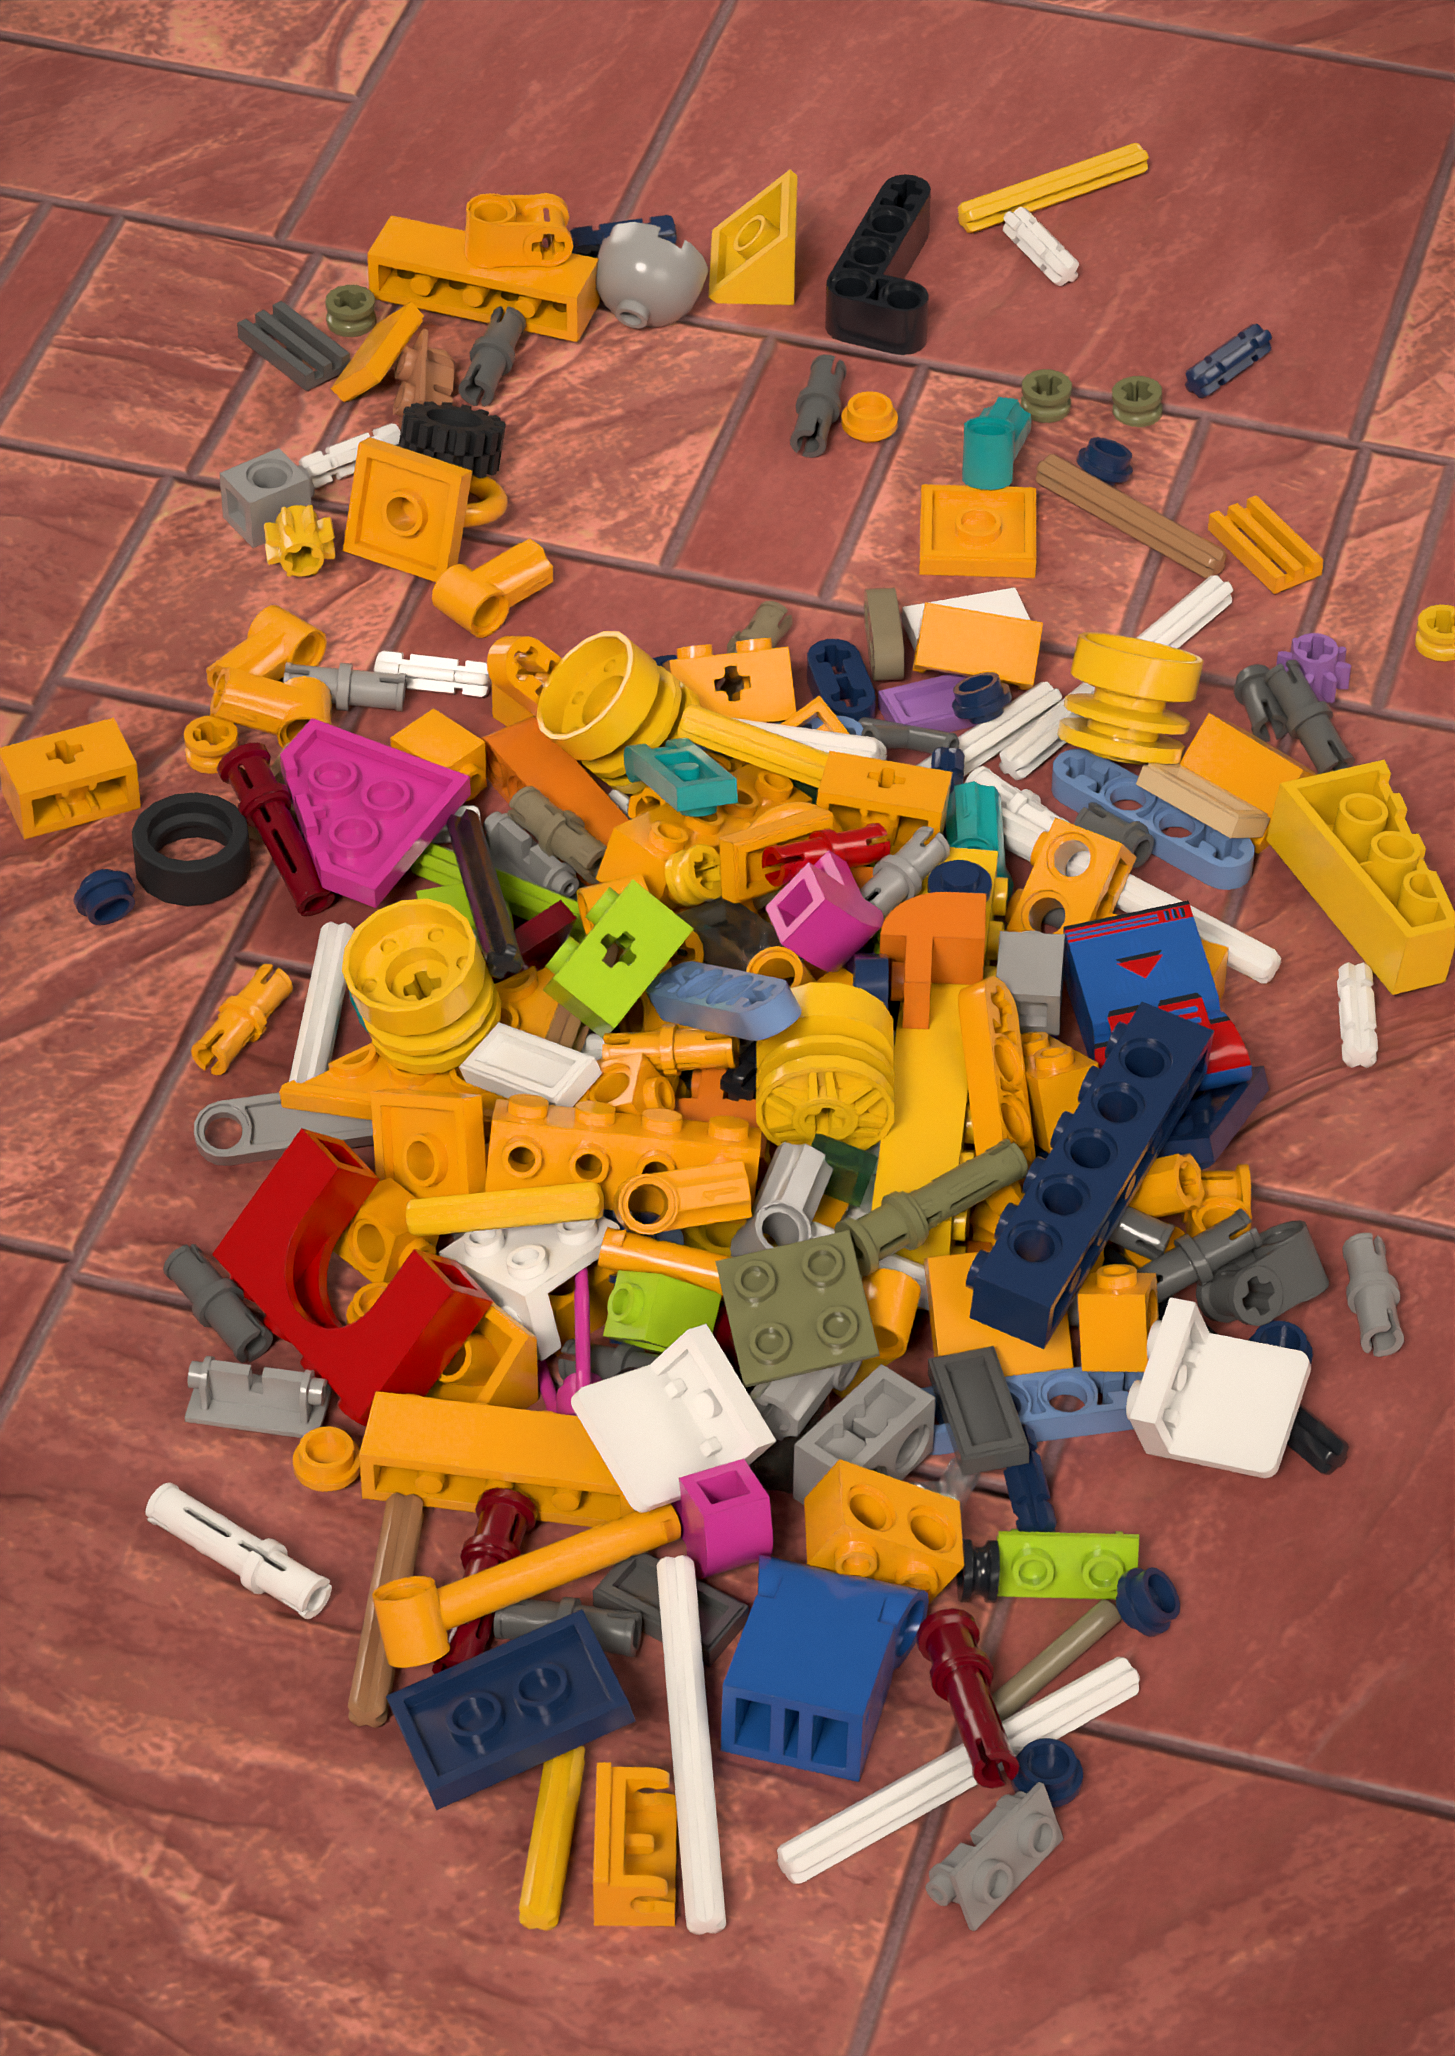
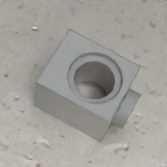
(258, 491)
(1034, 973)

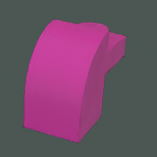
(824, 914)
(724, 1518)

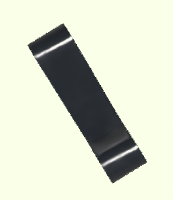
(867, 288)

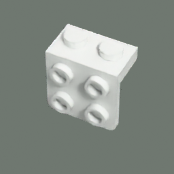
(527, 1263)
(1215, 1396)
(672, 1420)

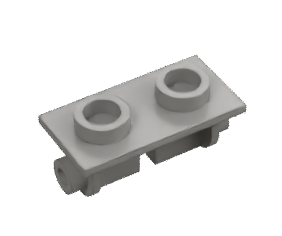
(521, 856)
(266, 1403)
(1007, 1849)

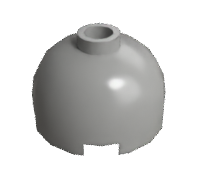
(648, 276)

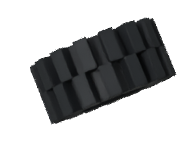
(454, 435)

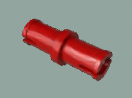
(848, 845)

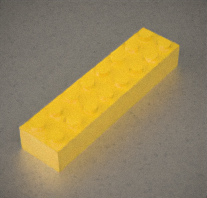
(932, 1087)

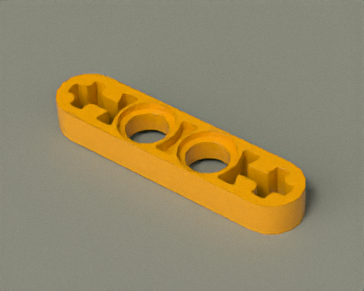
(996, 1076)

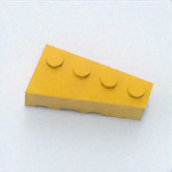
(1367, 872)

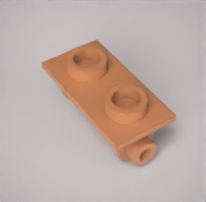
(424, 376)

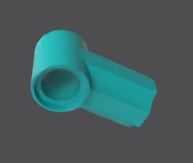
(993, 444)
(977, 822)

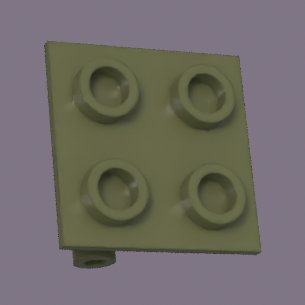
(797, 1308)

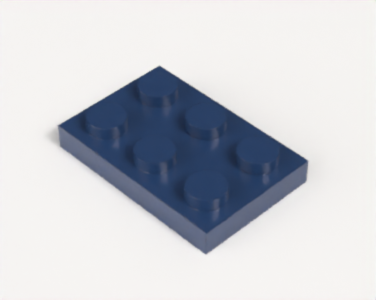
(510, 1709)

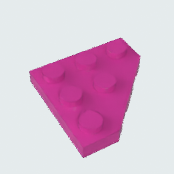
(365, 807)

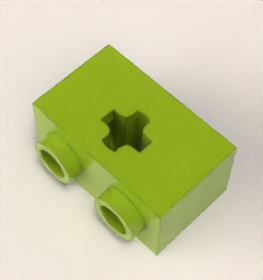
(649, 939)

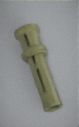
(907, 1217)

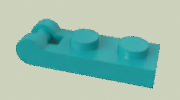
(682, 776)

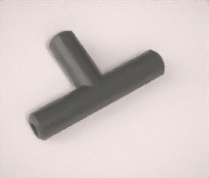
(906, 736)

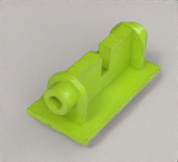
(1064, 1563)

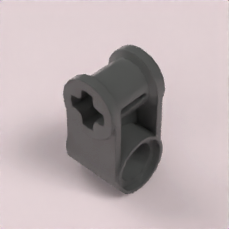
(1266, 1278)

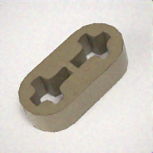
(883, 634)

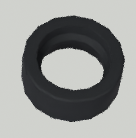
(192, 880)

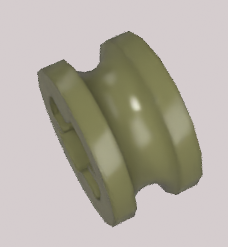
(350, 310)
(1046, 395)
(1137, 401)

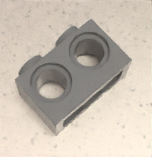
(877, 1426)

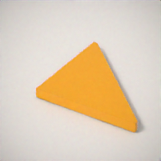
(351, 1078)

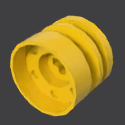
(611, 698)
(1129, 698)
(421, 985)
(828, 1070)

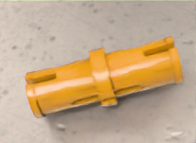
(241, 1019)
(675, 1049)

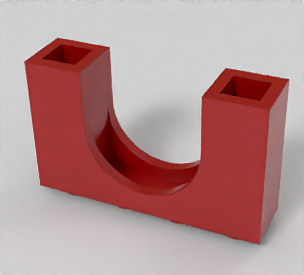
(281, 1263)

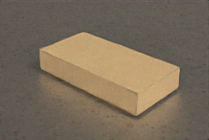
(1203, 800)

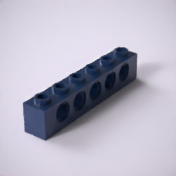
(1090, 1174)

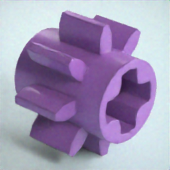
(1321, 664)

